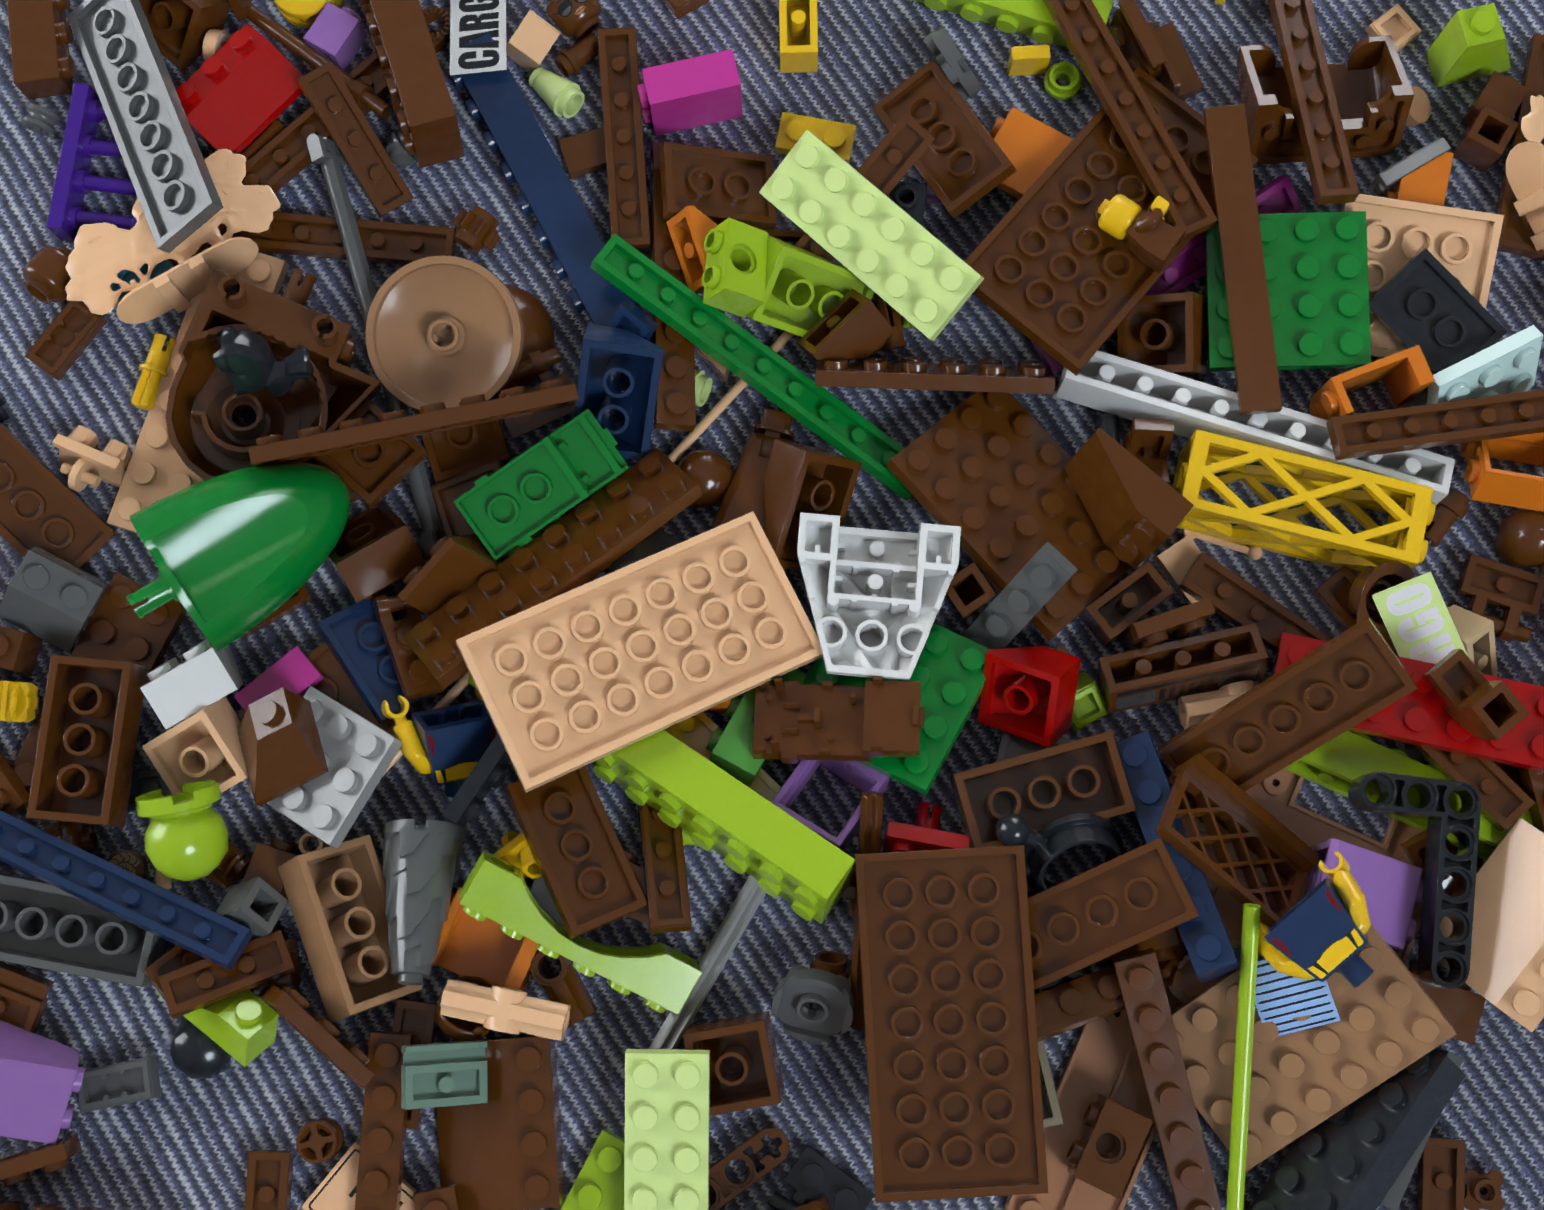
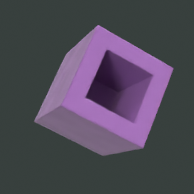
(336, 34)

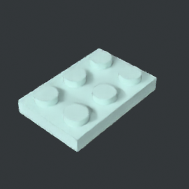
(1497, 370)

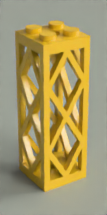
(1309, 480)

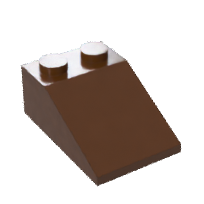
(806, 482)
(1125, 498)

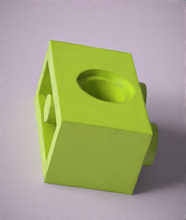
(735, 267)

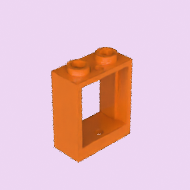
(1505, 486)

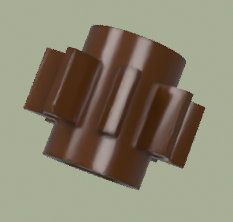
(476, 230)

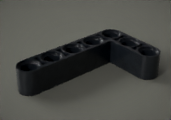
(1438, 863)

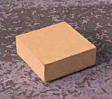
(1398, 25)

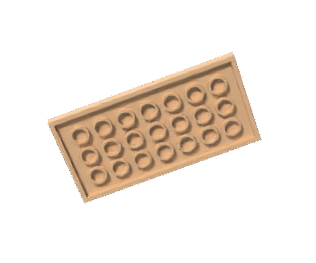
(639, 650)

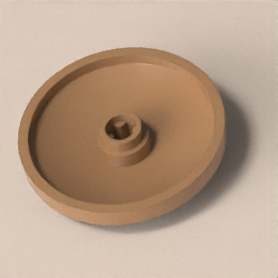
(444, 332)

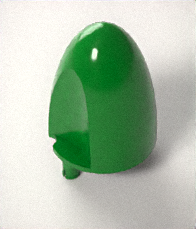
(240, 543)

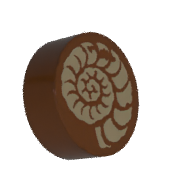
(130, 861)

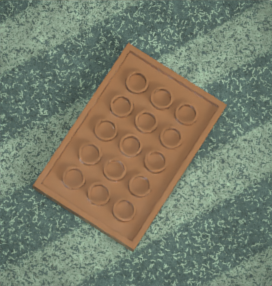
(1312, 1071)

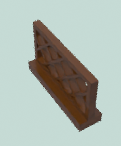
(1247, 826)

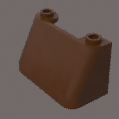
(1368, 89)

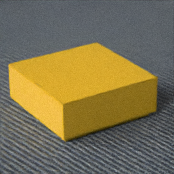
(1028, 60)

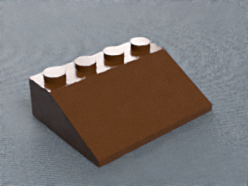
(510, 1148)

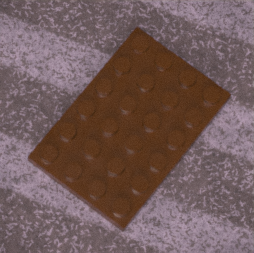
(1010, 494)

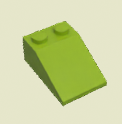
(802, 287)

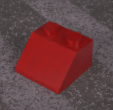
(1029, 692)

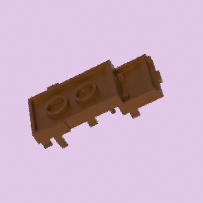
(837, 721)

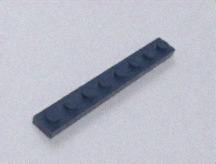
(122, 893)

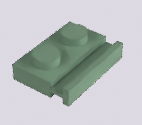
(444, 1074)

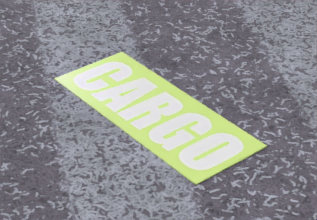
(1418, 620)

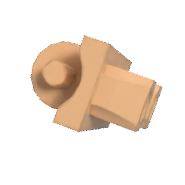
(88, 465)

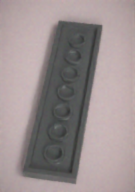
(146, 119)

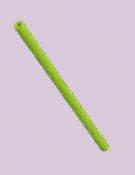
(1243, 1056)

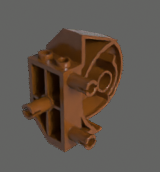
(203, 397)

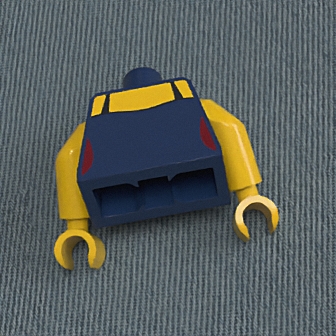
(444, 739)
(1322, 931)

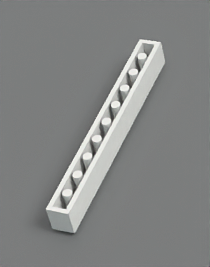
(1151, 393)

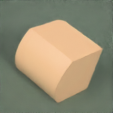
(531, 41)

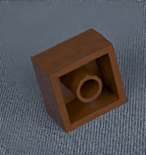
(742, 1061)

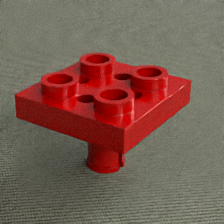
(922, 835)

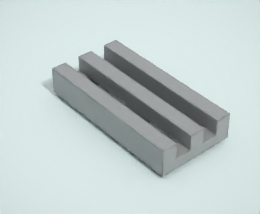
(1391, 176)

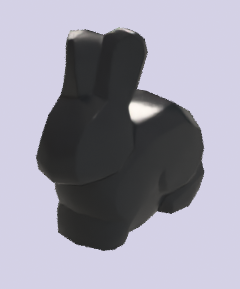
(253, 366)

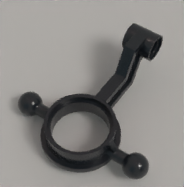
(1054, 839)

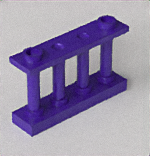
(73, 169)

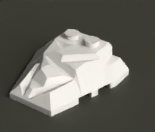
(874, 592)

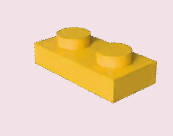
(834, 134)

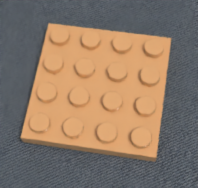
(1456, 237)

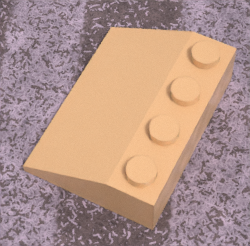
(1509, 926)

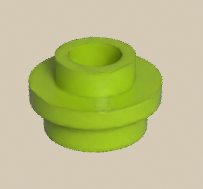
(1065, 71)

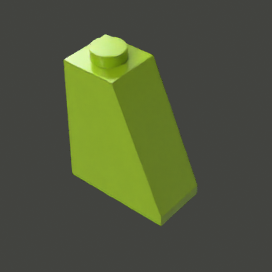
(1469, 47)

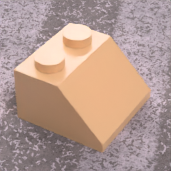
(201, 749)

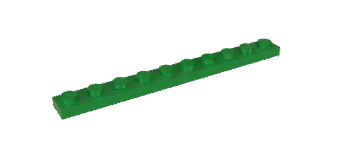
(749, 359)

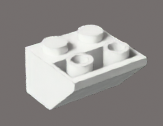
(189, 686)

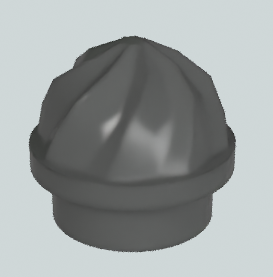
(397, 151)

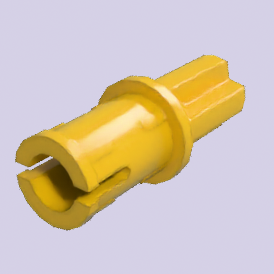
(152, 371)

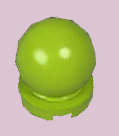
(185, 832)

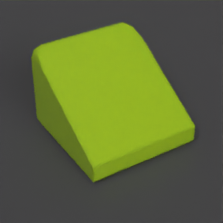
(1088, 703)

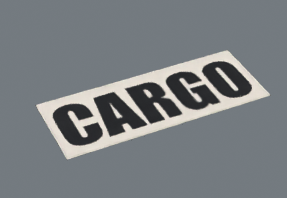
(470, 21)

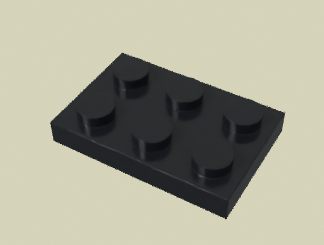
(1435, 311)

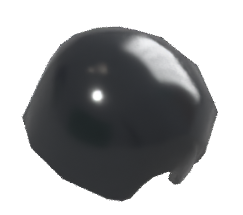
(197, 1053)

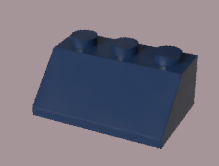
(620, 385)

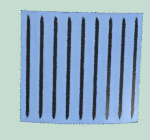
(1286, 997)

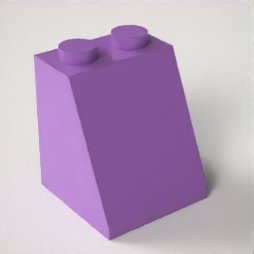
(1387, 884)
(36, 1085)

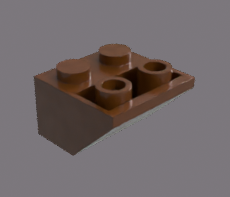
(453, 567)

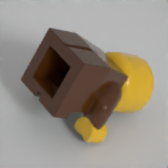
(1144, 232)

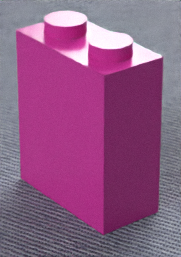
(691, 92)

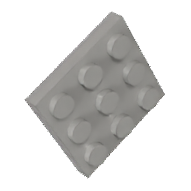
(356, 762)

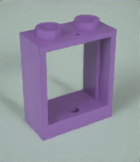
(850, 771)

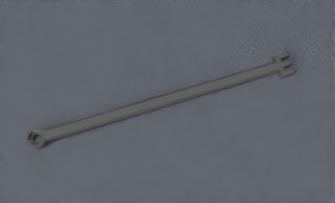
(324, 152)

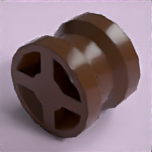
(311, 1142)

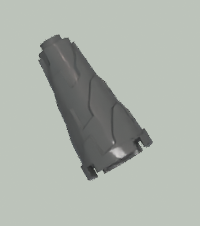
(419, 881)

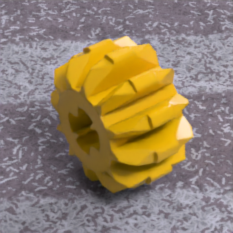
(18, 701)

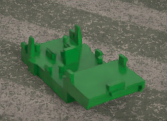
(541, 484)

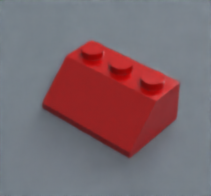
(239, 91)

